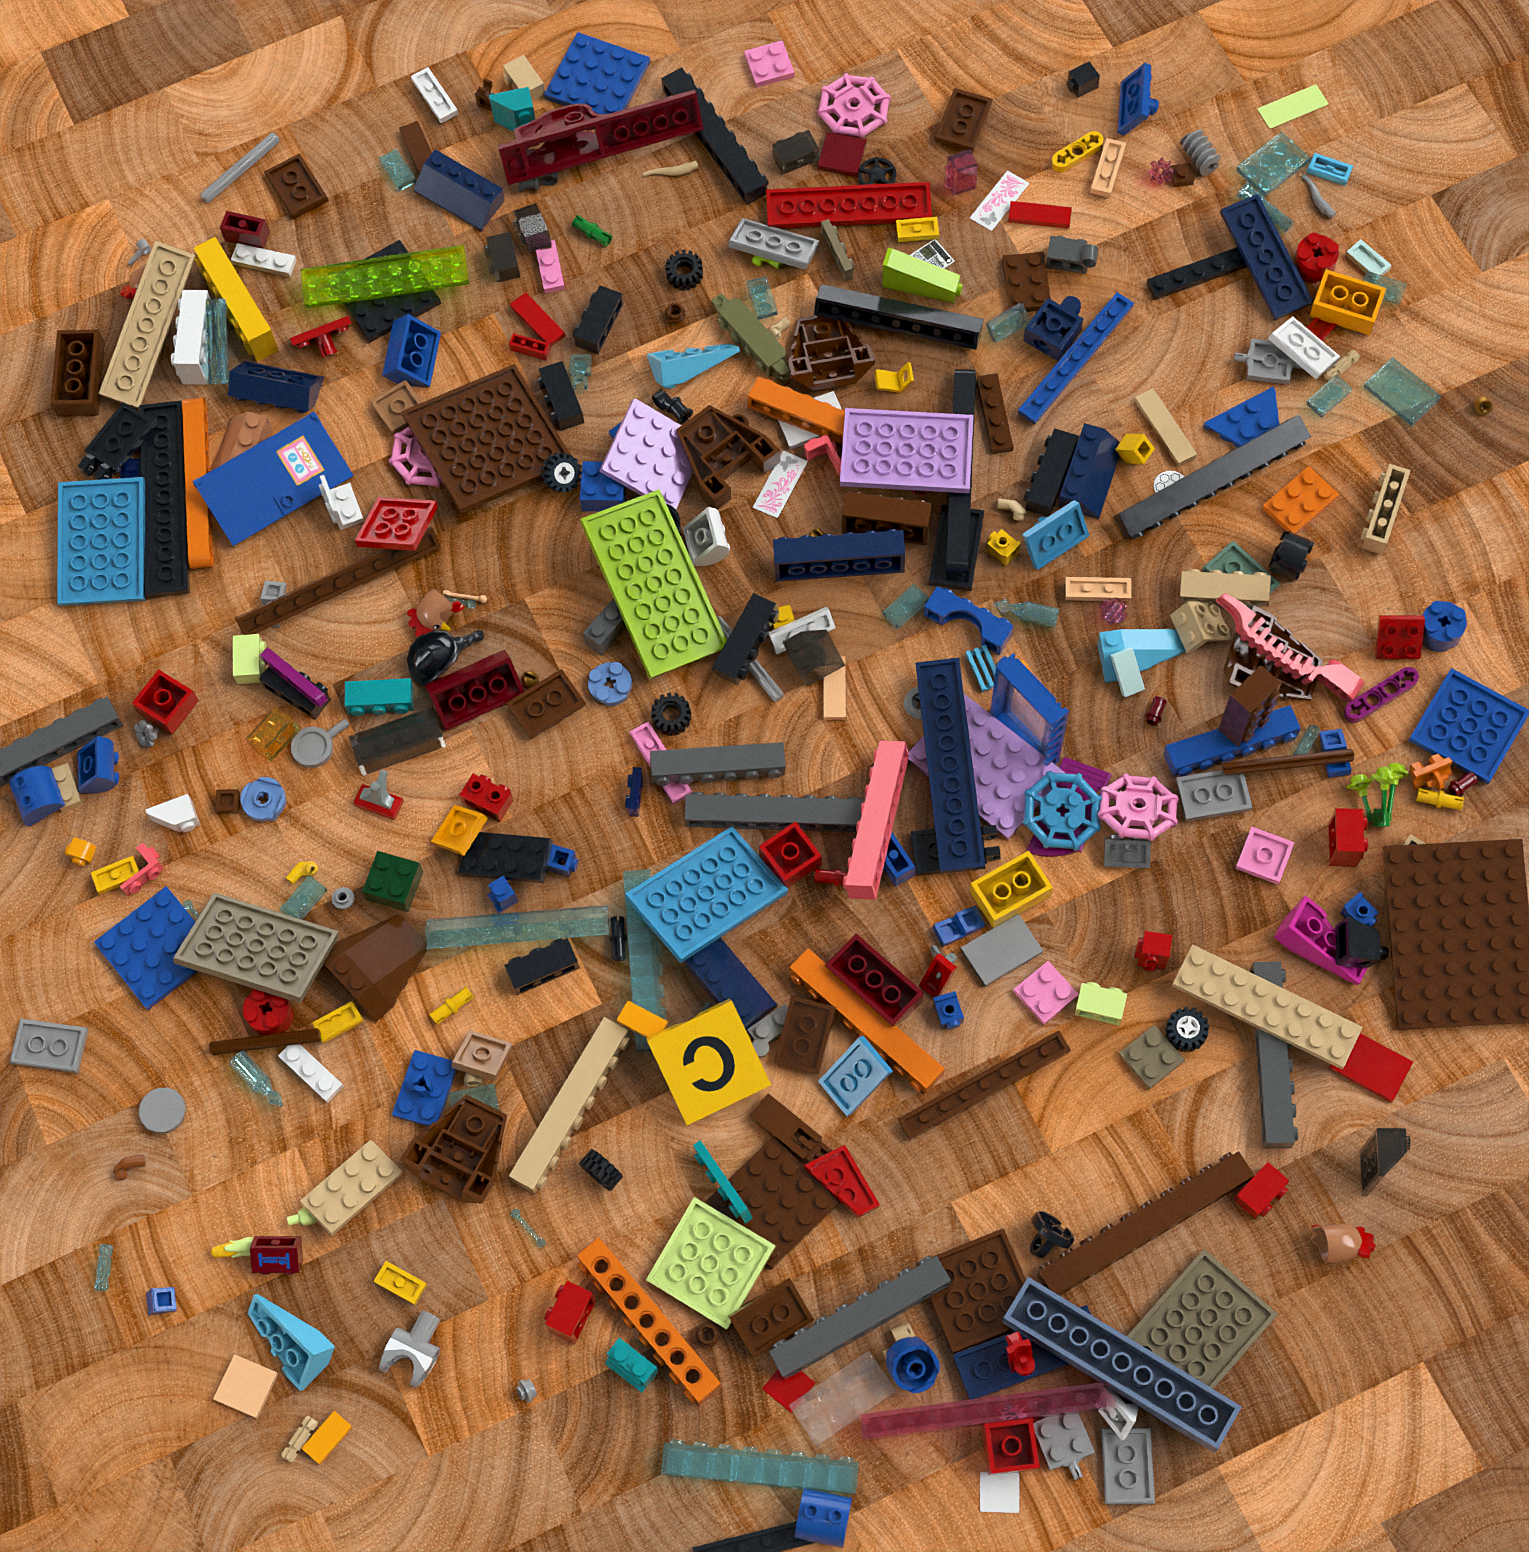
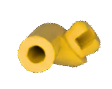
(301, 869)

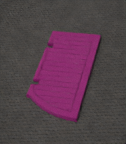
(1096, 779)

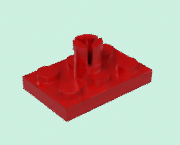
(322, 336)

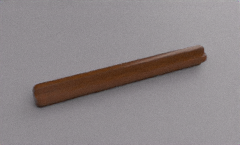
(265, 1041)

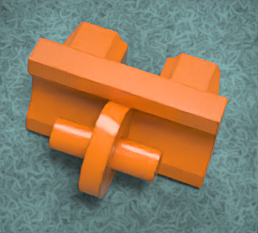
(1433, 774)

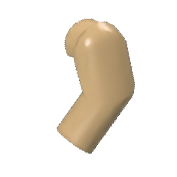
(779, 327)

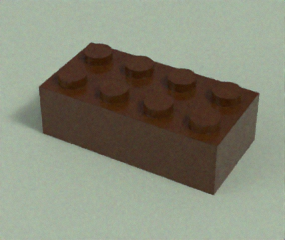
(77, 372)
(881, 513)
(1250, 706)

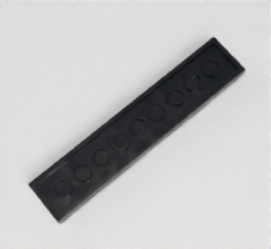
(165, 502)

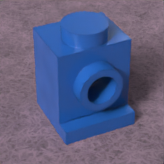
(562, 854)
(501, 894)
(1352, 908)
(947, 1020)

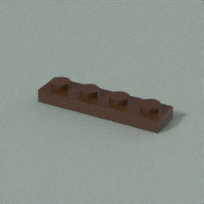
(994, 413)

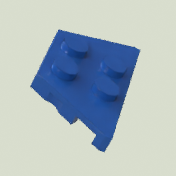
(1247, 419)

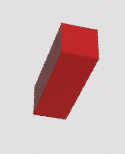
(529, 346)

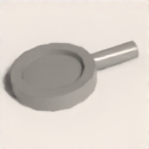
(314, 746)

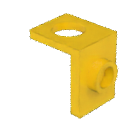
(894, 381)

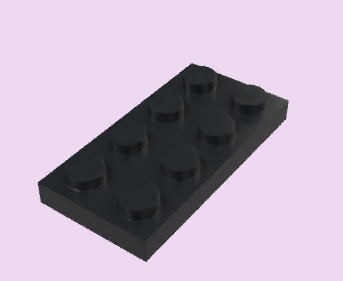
(938, 573)
(507, 856)

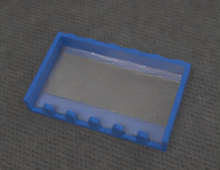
(1028, 708)

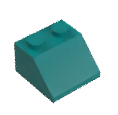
(512, 108)

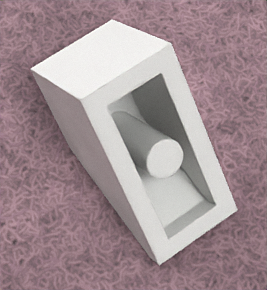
(175, 814)

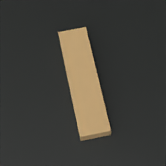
(1165, 427)

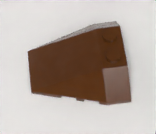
(828, 354)
(1245, 660)
(377, 963)
(459, 1151)

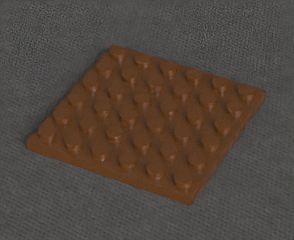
(485, 437)

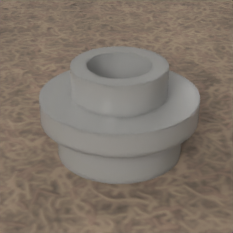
(345, 904)
(526, 1390)

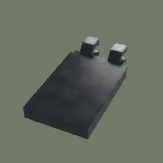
(116, 442)
(926, 850)

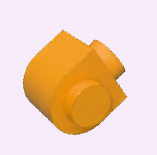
(80, 851)

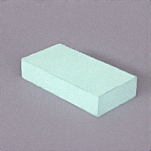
(1367, 259)
(1127, 672)

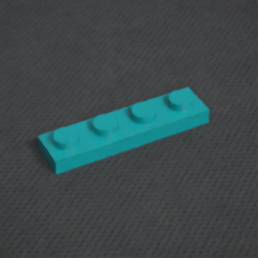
(726, 1189)

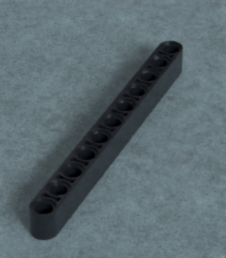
(960, 503)

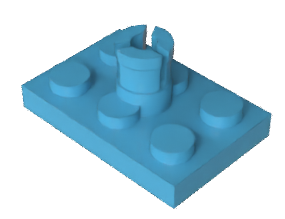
(1055, 534)
(855, 1076)

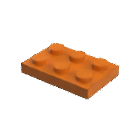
(1300, 501)

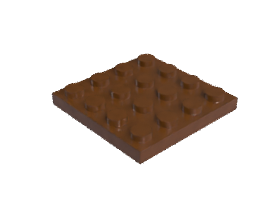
(780, 1197)
(982, 1290)

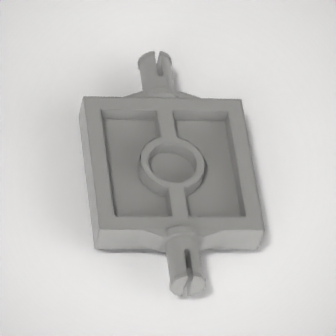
(1267, 362)
(1063, 1442)

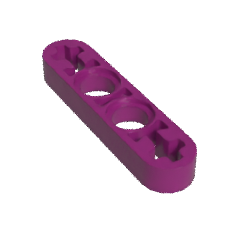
(293, 677)
(1382, 696)

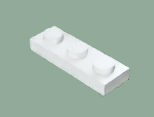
(434, 95)
(263, 260)
(815, 621)
(311, 1071)

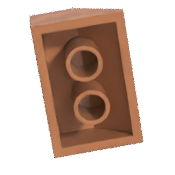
(242, 434)

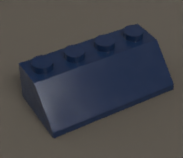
(459, 190)
(274, 386)
(1090, 471)
(727, 977)

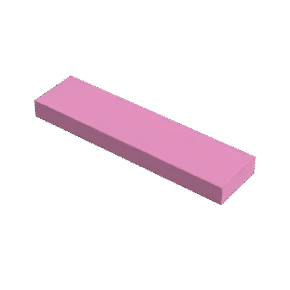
(647, 741)

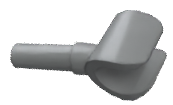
(144, 249)

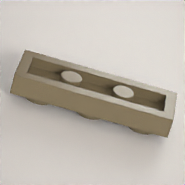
(837, 250)

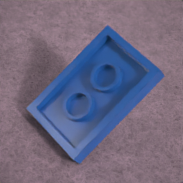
(1135, 99)
(424, 1089)

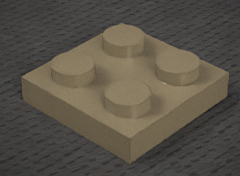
(1151, 1057)

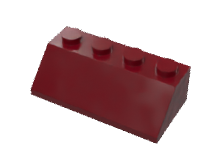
(475, 689)
(875, 980)

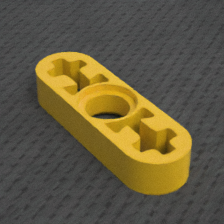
(1082, 144)

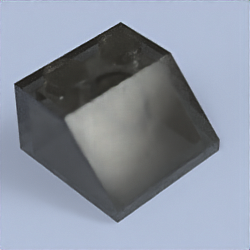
(813, 655)

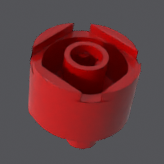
(1314, 256)
(273, 1022)

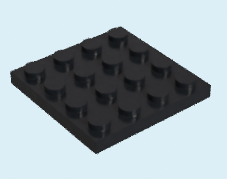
(377, 315)

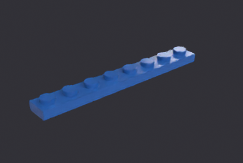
(1075, 358)

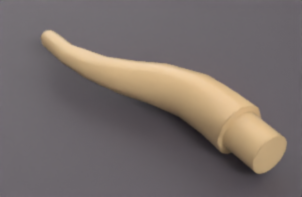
(674, 171)

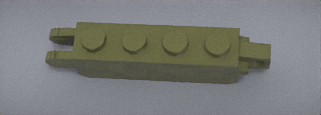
(752, 336)

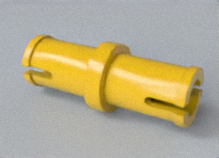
(1440, 799)
(451, 1005)

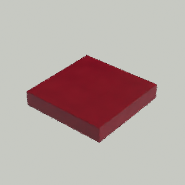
(842, 154)

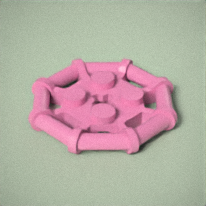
(854, 115)
(415, 457)
(1138, 791)

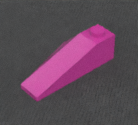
(1313, 938)

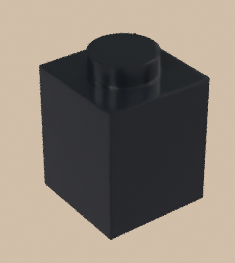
(1083, 79)

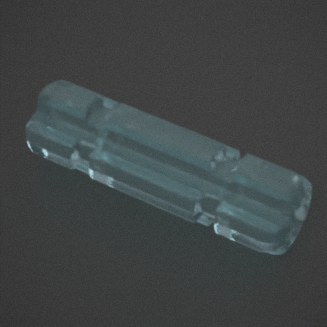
(1307, 740)
(103, 1267)

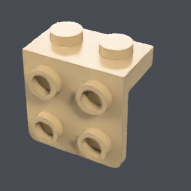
(1199, 624)

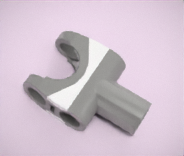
(414, 1347)

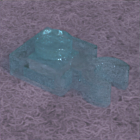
(580, 369)

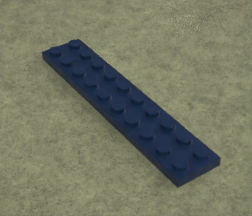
(950, 766)

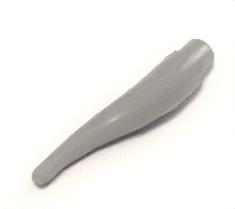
(1320, 203)

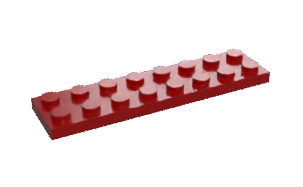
(848, 204)

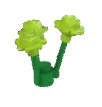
(1385, 776)

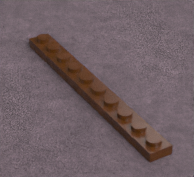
(332, 585)

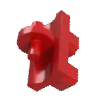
(1019, 1354)

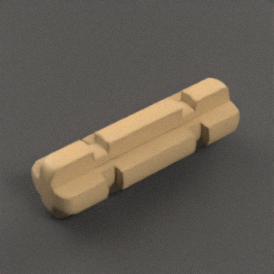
(1342, 365)
(299, 1438)

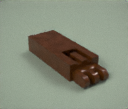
(783, 1124)

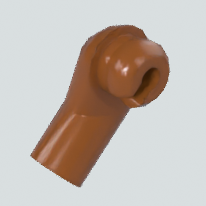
(125, 1164)

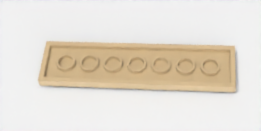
(147, 325)
(1267, 1006)

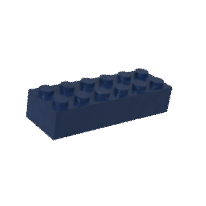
(839, 555)

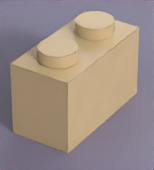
(521, 74)

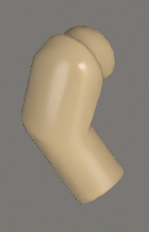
(1014, 506)

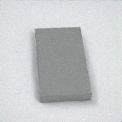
(773, 243)

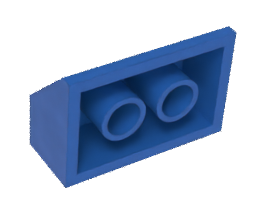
(411, 352)

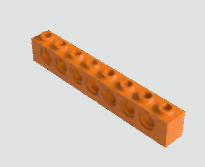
(599, 1253)

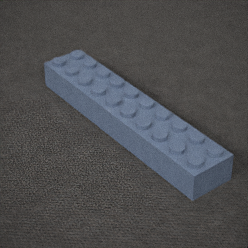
(1122, 1365)

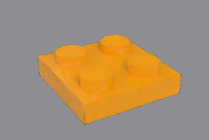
(459, 830)

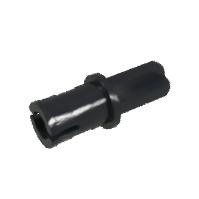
(618, 938)

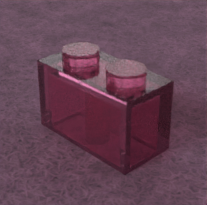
(961, 172)

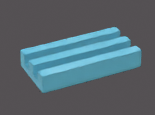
(1328, 172)
(977, 652)

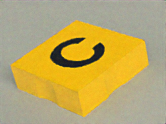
(708, 1061)

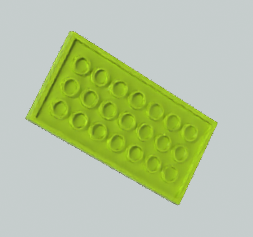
(654, 583)

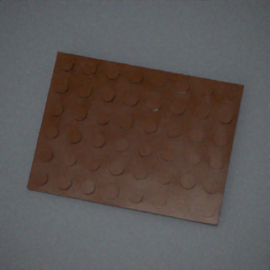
(1458, 933)

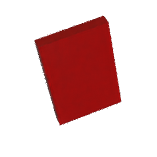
(1375, 1068)

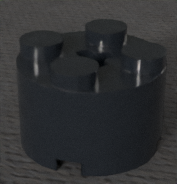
(1290, 555)

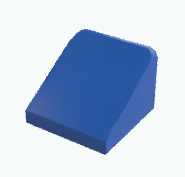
(161, 1300)

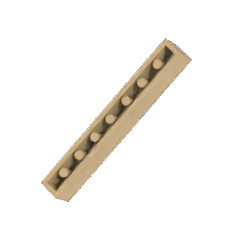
(569, 1106)

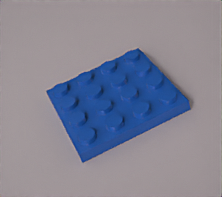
(597, 75)
(1469, 725)
(145, 944)

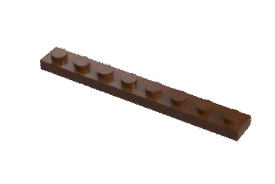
(984, 1085)

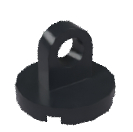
(1049, 1234)

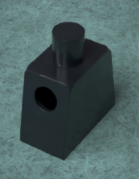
(1358, 944)

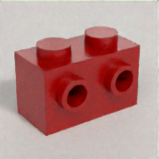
(486, 796)
(1153, 950)

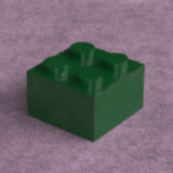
(392, 881)

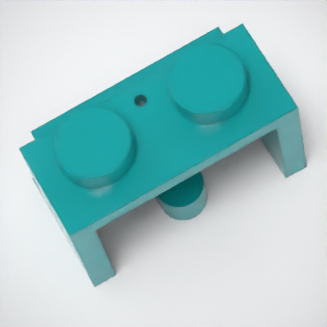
(631, 1365)

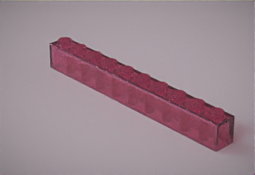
(983, 1410)

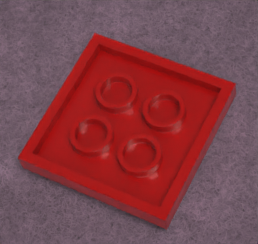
(396, 523)

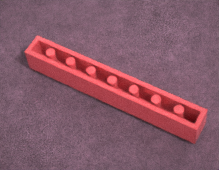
(877, 820)

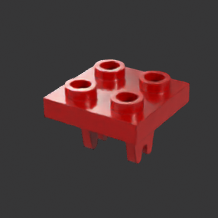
(1399, 636)

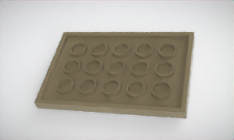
(256, 947)
(1204, 1321)

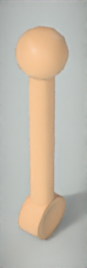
(482, 599)

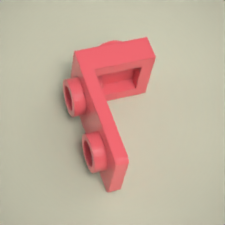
(820, 446)
(148, 873)

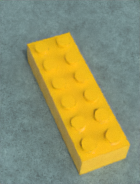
(240, 306)

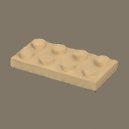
(351, 1187)

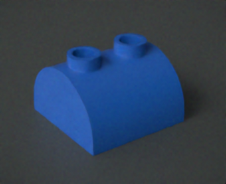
(96, 766)
(36, 793)
(823, 1518)

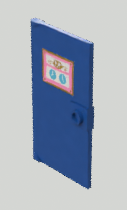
(272, 478)

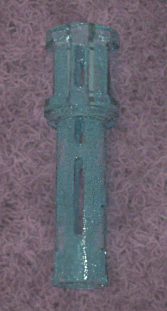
(1275, 214)

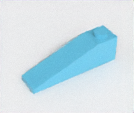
(677, 367)
(1149, 647)
(298, 1345)

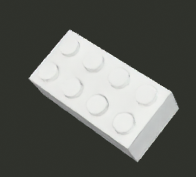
(191, 338)

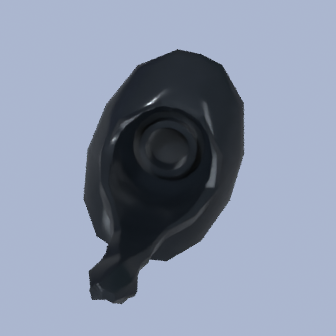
(435, 653)

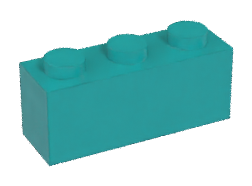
(379, 696)

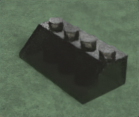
(397, 741)
(1381, 1155)

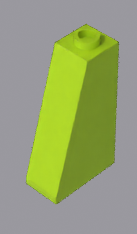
(919, 277)

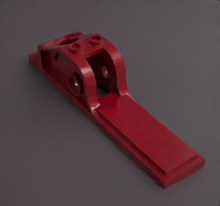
(614, 134)

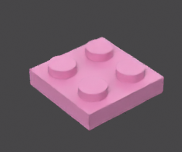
(769, 64)
(1265, 855)
(1046, 993)

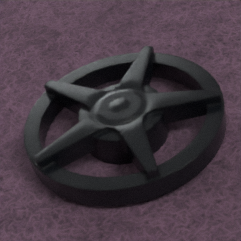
(877, 173)

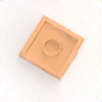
(245, 1386)

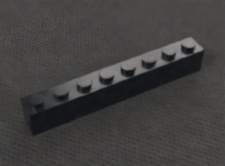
(720, 141)
(898, 316)

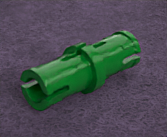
(592, 230)

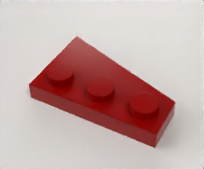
(844, 1180)

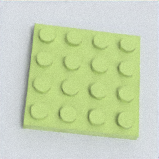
(710, 1262)

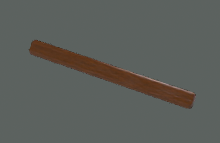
(1288, 762)

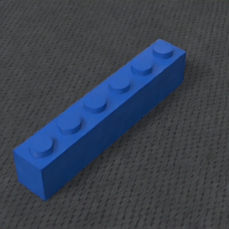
(1214, 747)

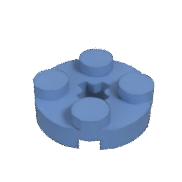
(613, 672)
(269, 810)

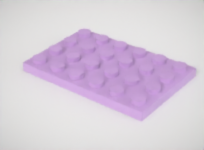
(906, 450)
(1001, 767)

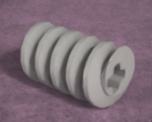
(1201, 152)

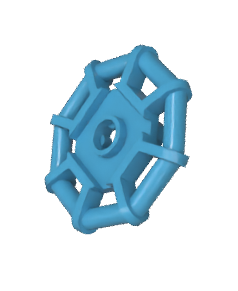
(1052, 819)

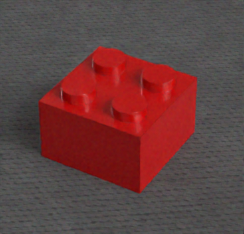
(165, 701)
(1347, 837)
(790, 854)
(570, 1311)
(1010, 1446)

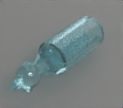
(1031, 612)
(254, 1077)

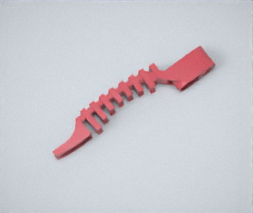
(1333, 675)

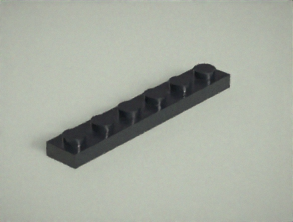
(1196, 273)

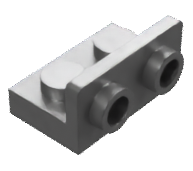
(1126, 852)

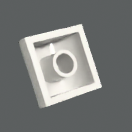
(706, 538)

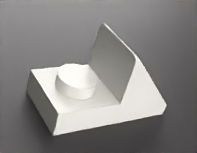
(1118, 1414)

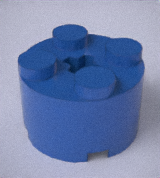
(1443, 626)
(917, 1352)

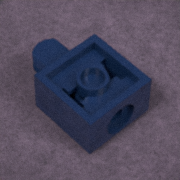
(1055, 327)

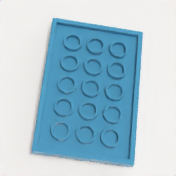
(101, 541)
(706, 894)

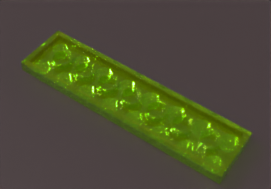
(384, 276)

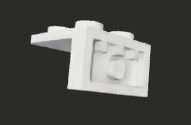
(341, 504)

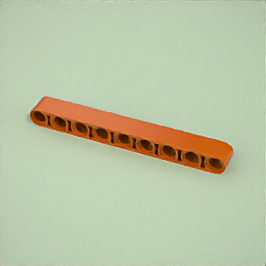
(196, 465)

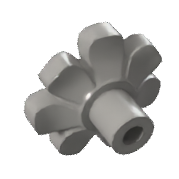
(146, 733)

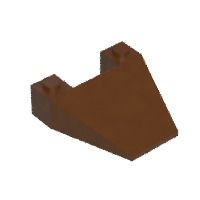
(720, 446)

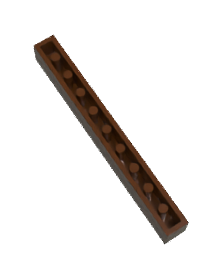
(1145, 1225)

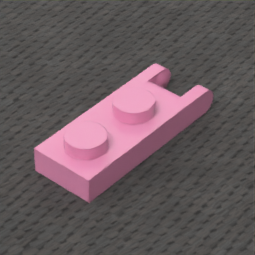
(550, 269)

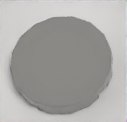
(162, 1110)

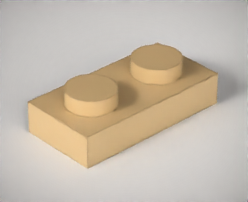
(67, 786)

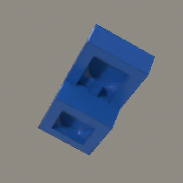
(1331, 741)
(959, 926)

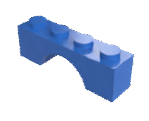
(946, 606)

